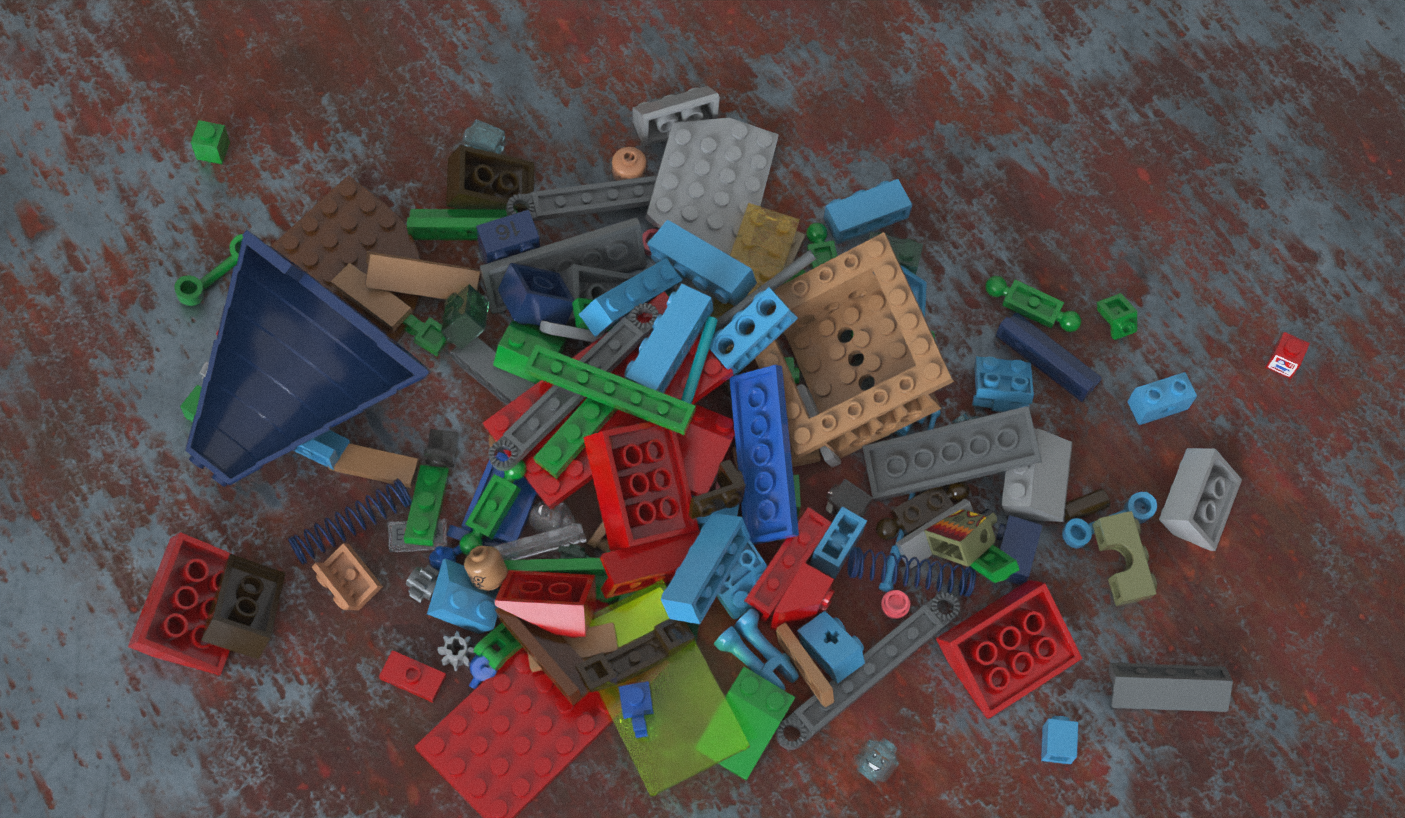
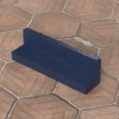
(1048, 356)

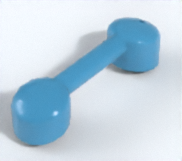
(1078, 532)

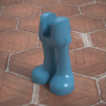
(748, 628)

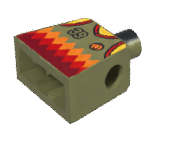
(962, 536)

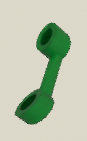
(191, 289)

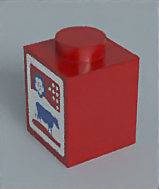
(1287, 355)

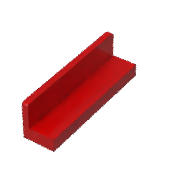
(786, 563)
(644, 564)

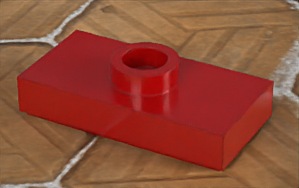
(412, 676)

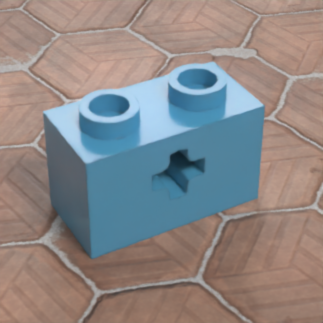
(1162, 398)
(838, 542)
(832, 646)

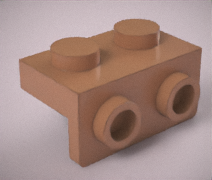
(347, 578)

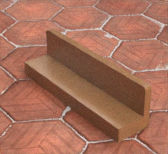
(417, 276)

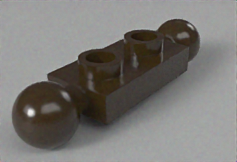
(921, 510)

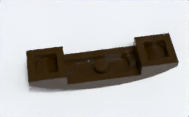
(637, 657)

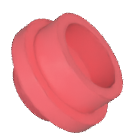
(895, 604)

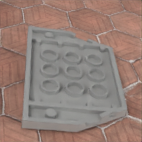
(710, 177)

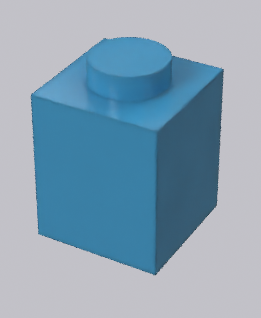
(1059, 740)

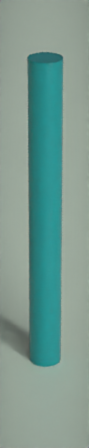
(699, 359)

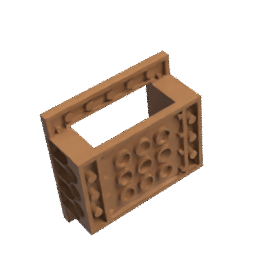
(872, 298)

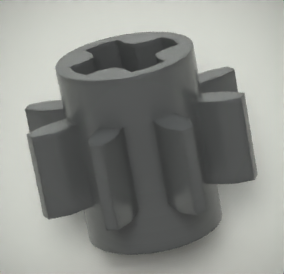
(422, 583)

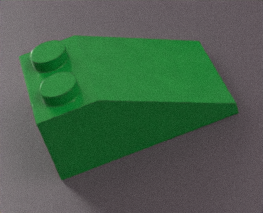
(518, 345)
(759, 711)

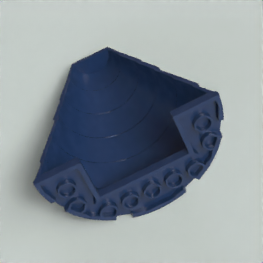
(287, 366)

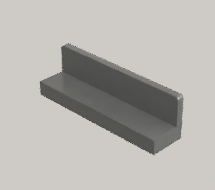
(1170, 687)

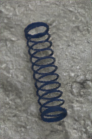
(402, 494)
(857, 554)

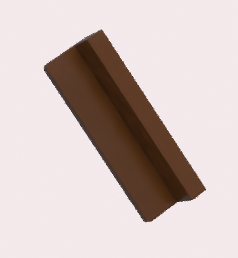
(550, 653)

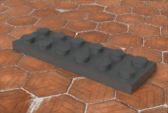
(609, 248)
(952, 454)

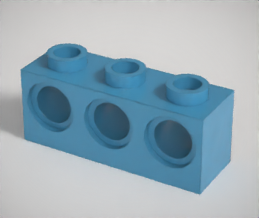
(765, 332)

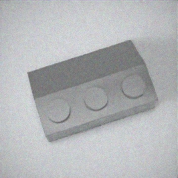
(655, 118)
(1040, 488)
(1201, 498)

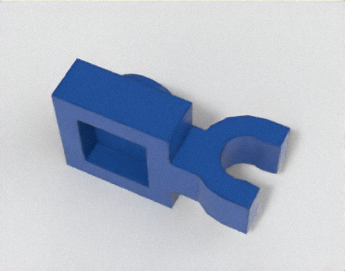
(635, 704)

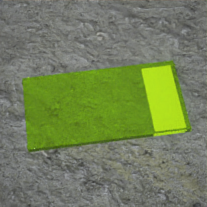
(690, 717)

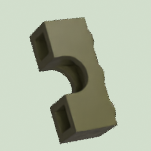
(1122, 534)

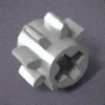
(463, 654)

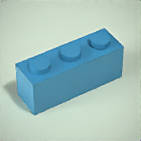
(867, 211)

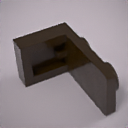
(727, 496)

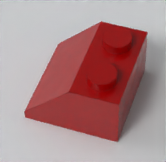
(804, 599)

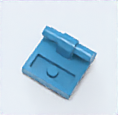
(1002, 384)
(741, 581)

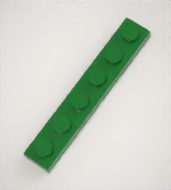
(610, 389)

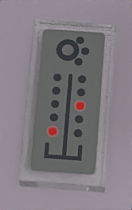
(396, 537)

